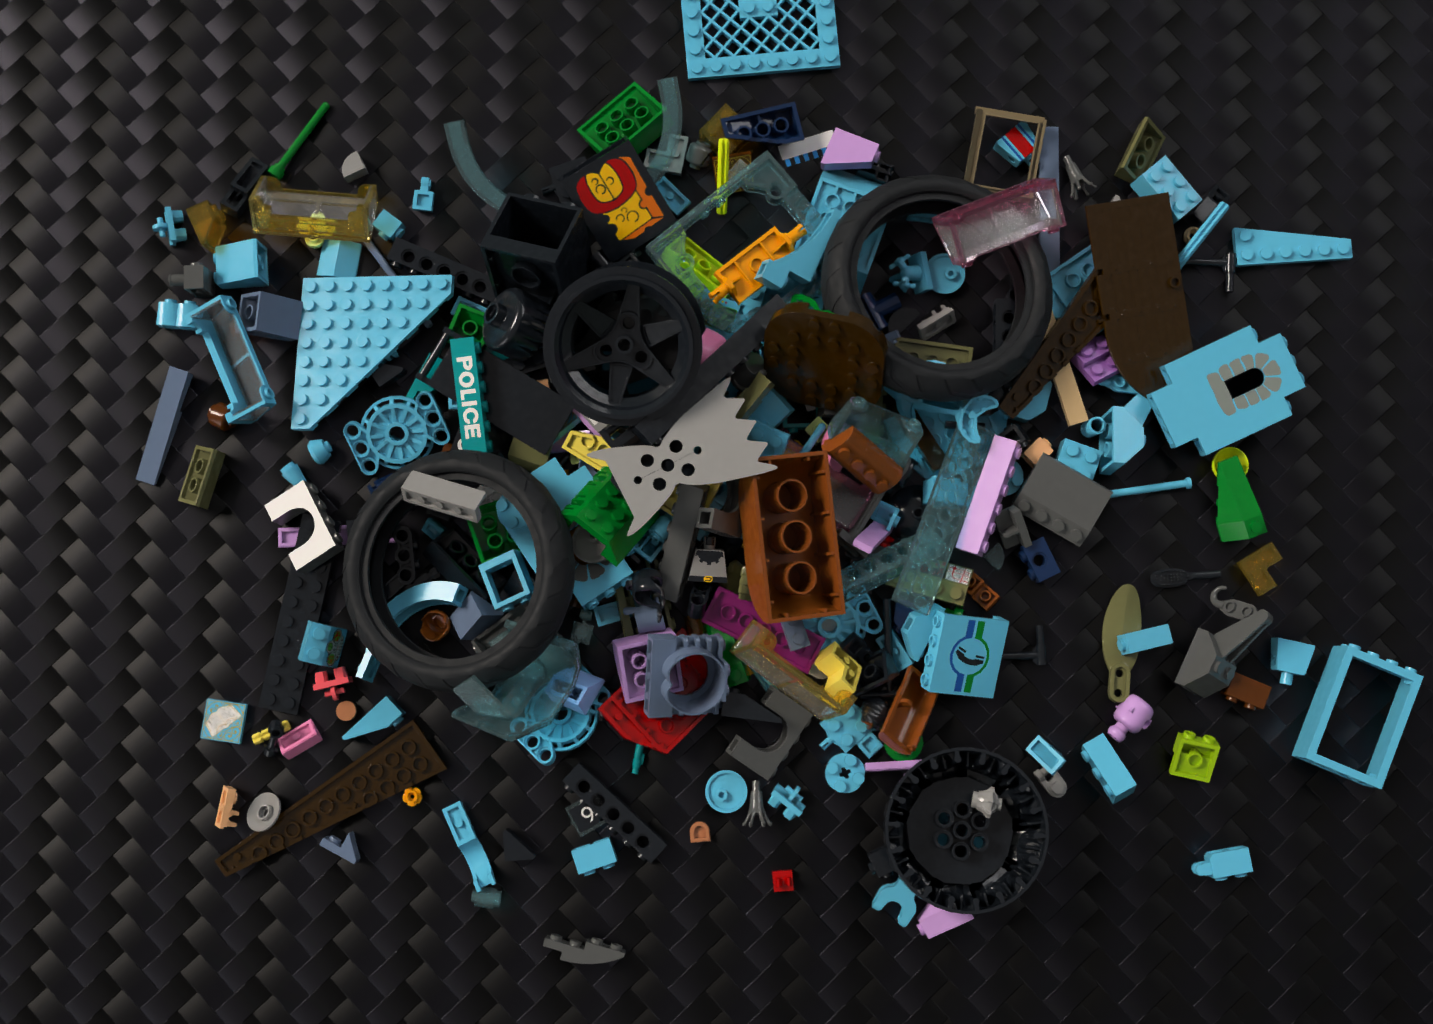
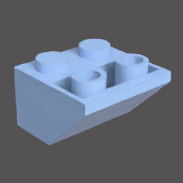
(584, 693)

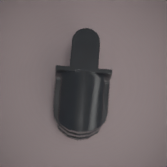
(872, 173)

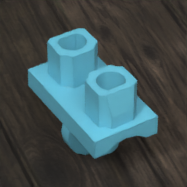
(171, 217)
(788, 797)

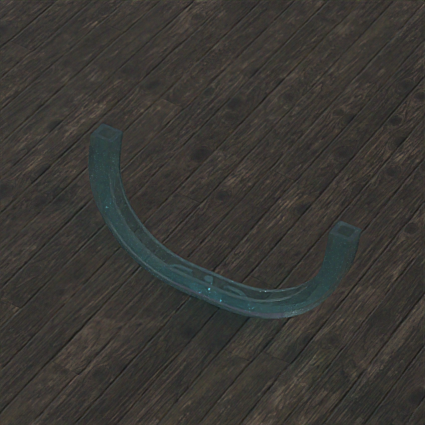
(488, 192)

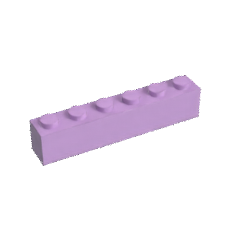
(988, 496)

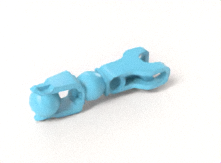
(900, 893)

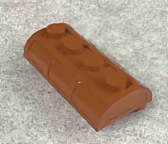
(864, 460)
(908, 714)

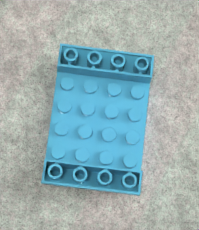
(841, 191)

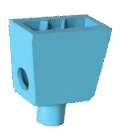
(1290, 658)

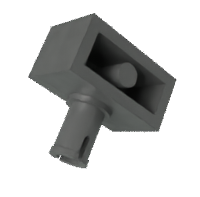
(196, 280)

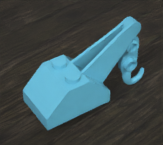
(1123, 429)

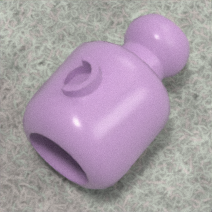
(1130, 716)

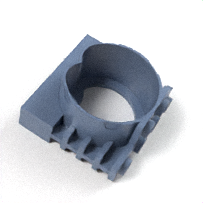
(663, 654)

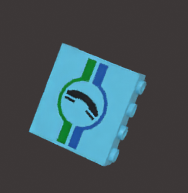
(964, 654)

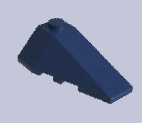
(768, 125)

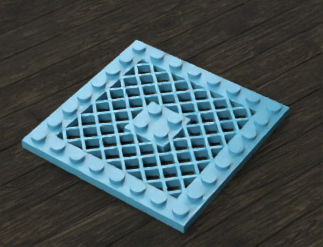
(758, 64)

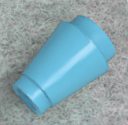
(292, 473)

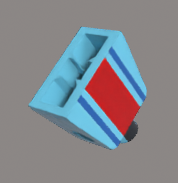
(1016, 145)

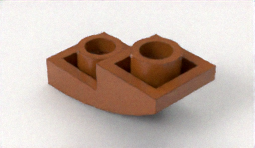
(981, 593)

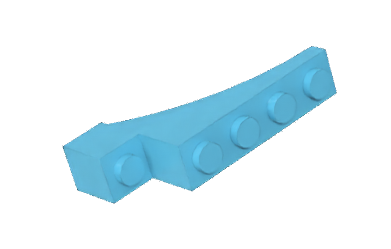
(803, 261)

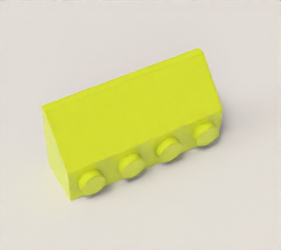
(704, 265)

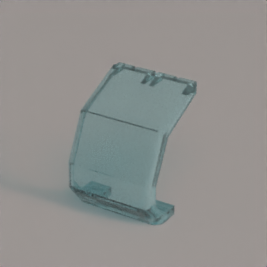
(563, 668)

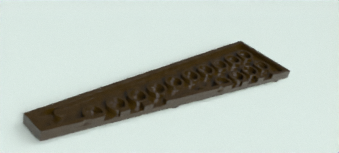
(1068, 336)
(377, 775)

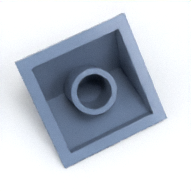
(474, 617)

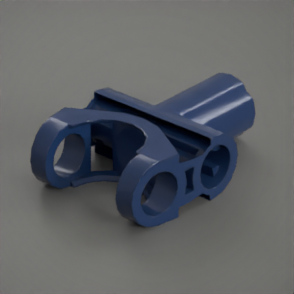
(878, 309)

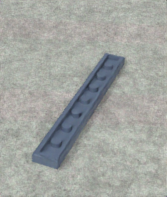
(1049, 168)

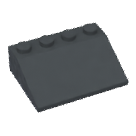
(1061, 499)

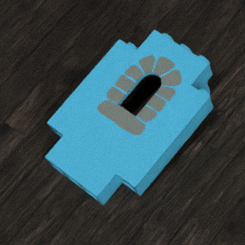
(1199, 404)

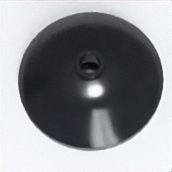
(908, 500)

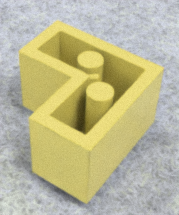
(840, 669)

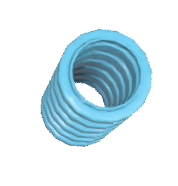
(1098, 423)

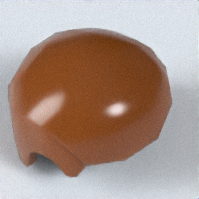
(435, 625)

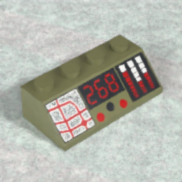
(952, 587)

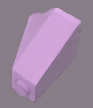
(849, 152)
(937, 921)

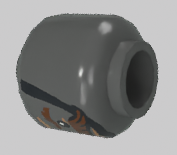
(699, 154)

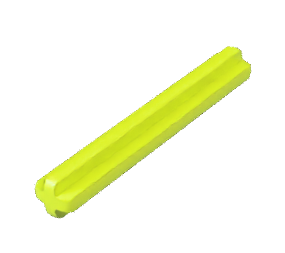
(723, 167)

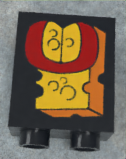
(618, 200)

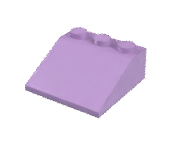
(630, 660)

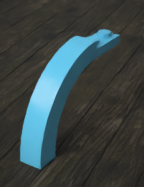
(409, 603)

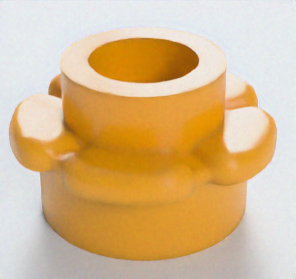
(407, 796)

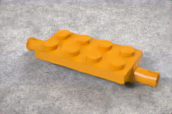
(739, 273)

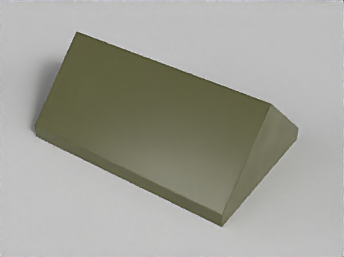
(1140, 151)
(201, 476)

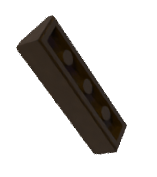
(927, 445)

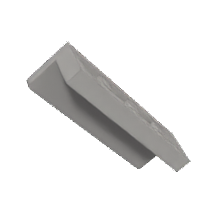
(443, 496)

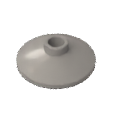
(263, 812)

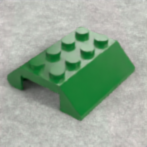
(606, 516)

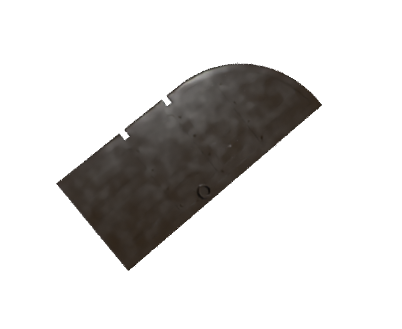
(1139, 287)

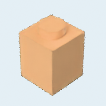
(1035, 450)

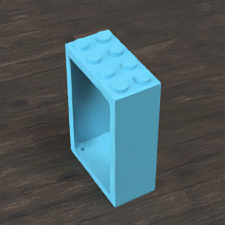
(1323, 704)

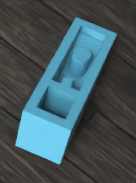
(381, 716)

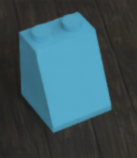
(241, 265)

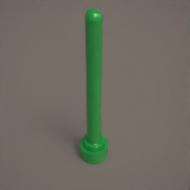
(277, 170)

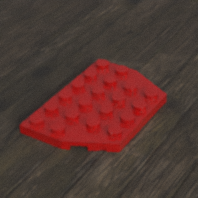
(656, 733)

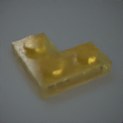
(1256, 565)

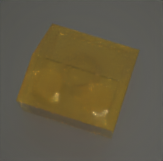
(208, 224)

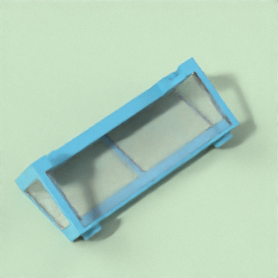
(234, 359)

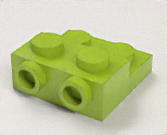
(1194, 756)

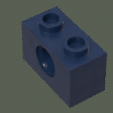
(1047, 568)

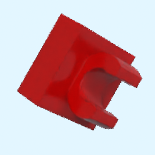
(782, 880)

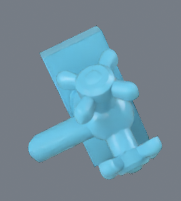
(917, 272)

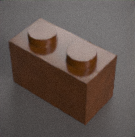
(1247, 691)

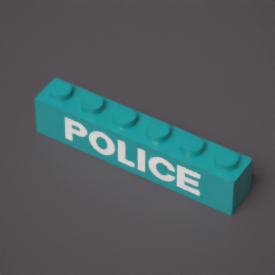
(470, 394)

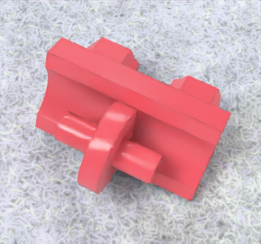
(341, 677)

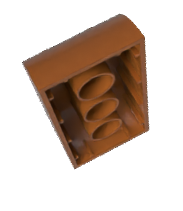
(791, 539)

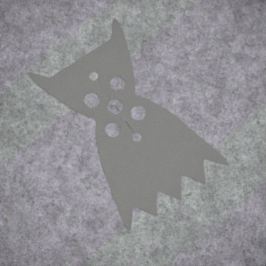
(723, 457)

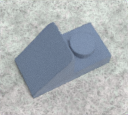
(347, 850)

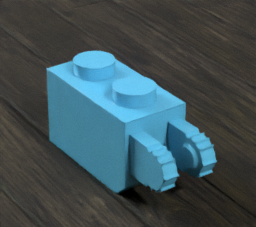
(1224, 863)

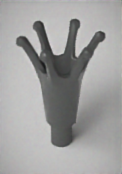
(1076, 177)
(756, 806)

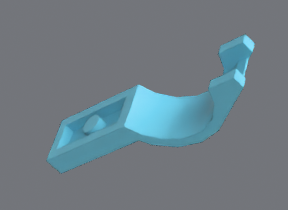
(469, 845)

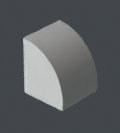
(353, 167)

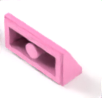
(299, 739)

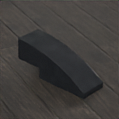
(242, 186)

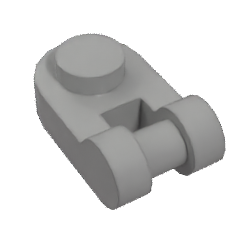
(1054, 786)

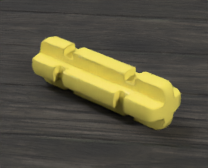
(265, 735)

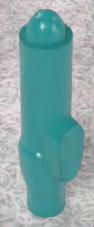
(638, 758)

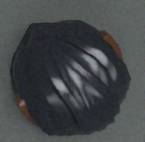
(874, 713)

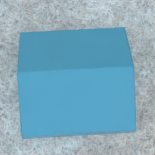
(339, 259)

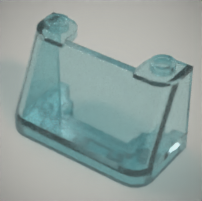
(886, 429)

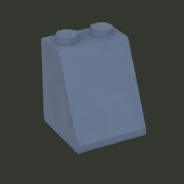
(270, 315)

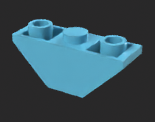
(1036, 406)
(917, 631)

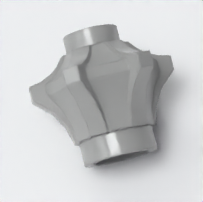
(986, 801)

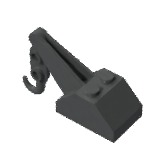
(1211, 657)

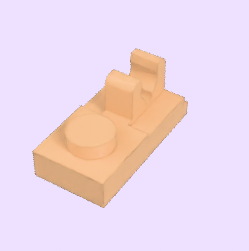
(227, 799)

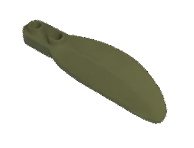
(1121, 617)

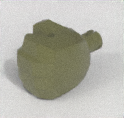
(737, 580)

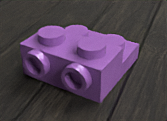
(1095, 361)

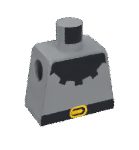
(708, 563)

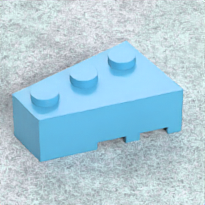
(1108, 768)

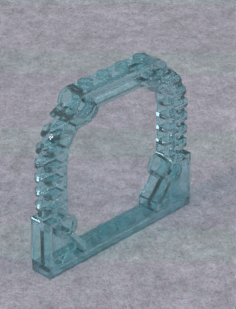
(758, 177)

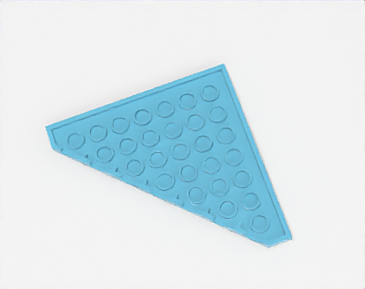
(351, 329)

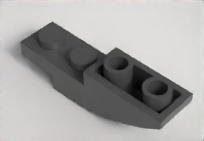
(592, 953)

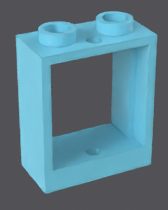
(501, 561)

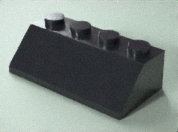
(458, 562)

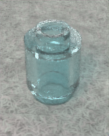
(486, 898)

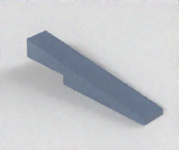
(164, 425)

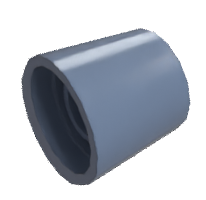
(646, 618)

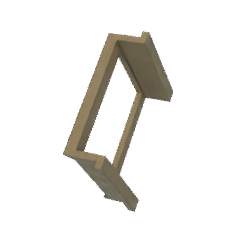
(981, 113)

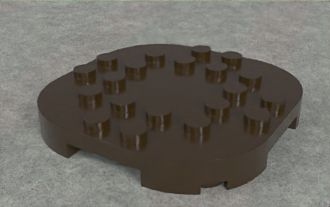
(824, 356)

